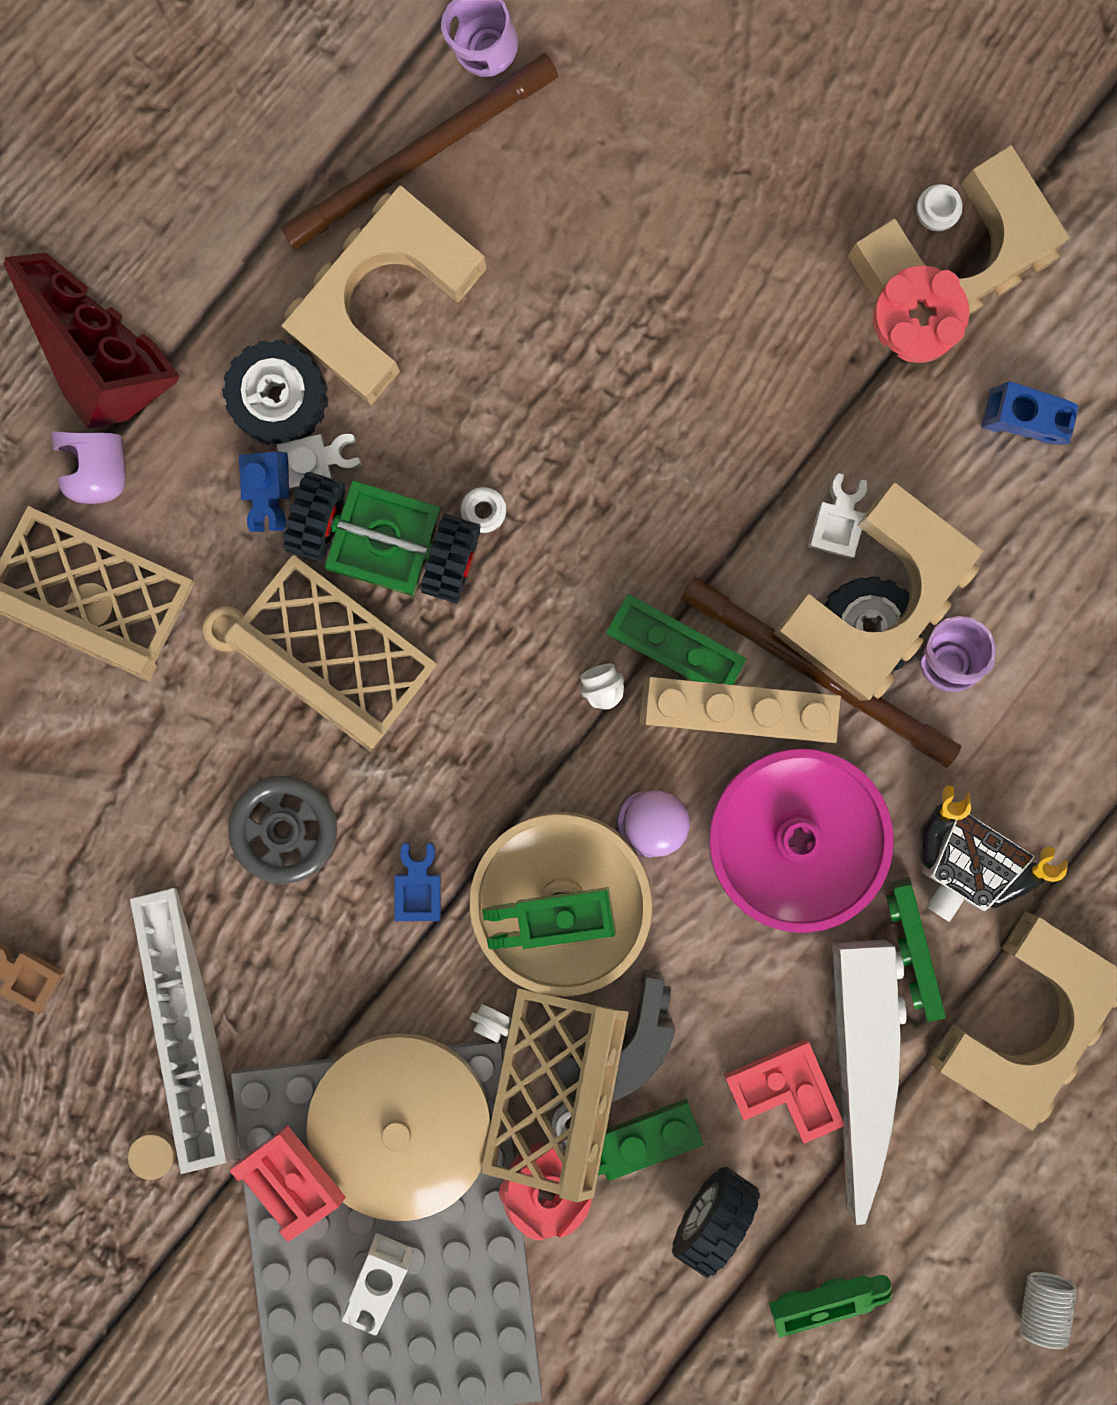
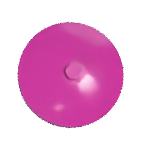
(801, 840)

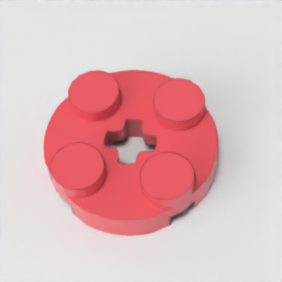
(938, 292)
(545, 1218)

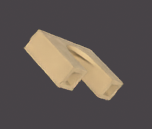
(1019, 224)
(398, 233)
(936, 563)
(740, 709)
(1028, 1082)

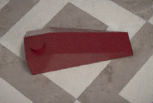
(94, 357)

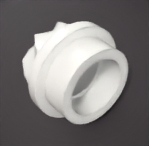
(602, 686)

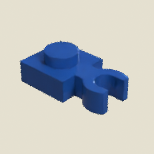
(264, 482)
(417, 892)

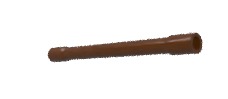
(518, 87)
(720, 608)

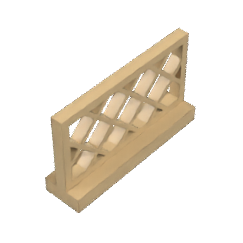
(78, 632)
(307, 684)
(591, 1104)

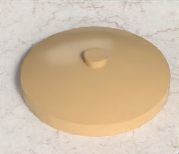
(554, 857)
(400, 1126)

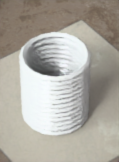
(1048, 1310)

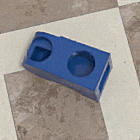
(1030, 414)

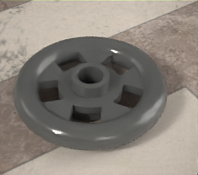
(271, 793)

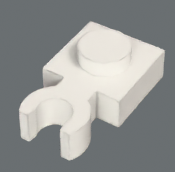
(313, 456)
(836, 524)

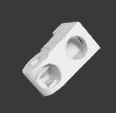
(377, 1284)

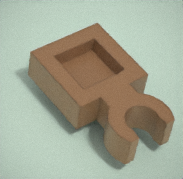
(28, 979)

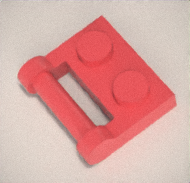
(289, 1183)

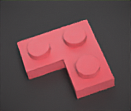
(788, 1078)

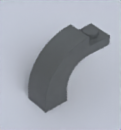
(642, 1047)

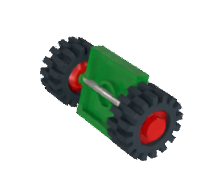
(381, 537)

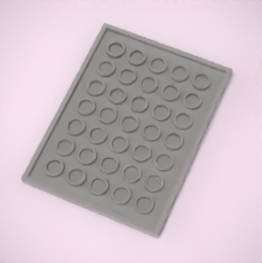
(461, 1313)

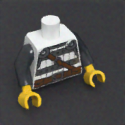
(977, 861)

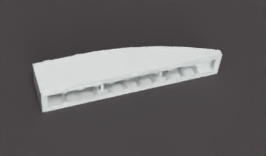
(184, 1035)
(868, 1060)

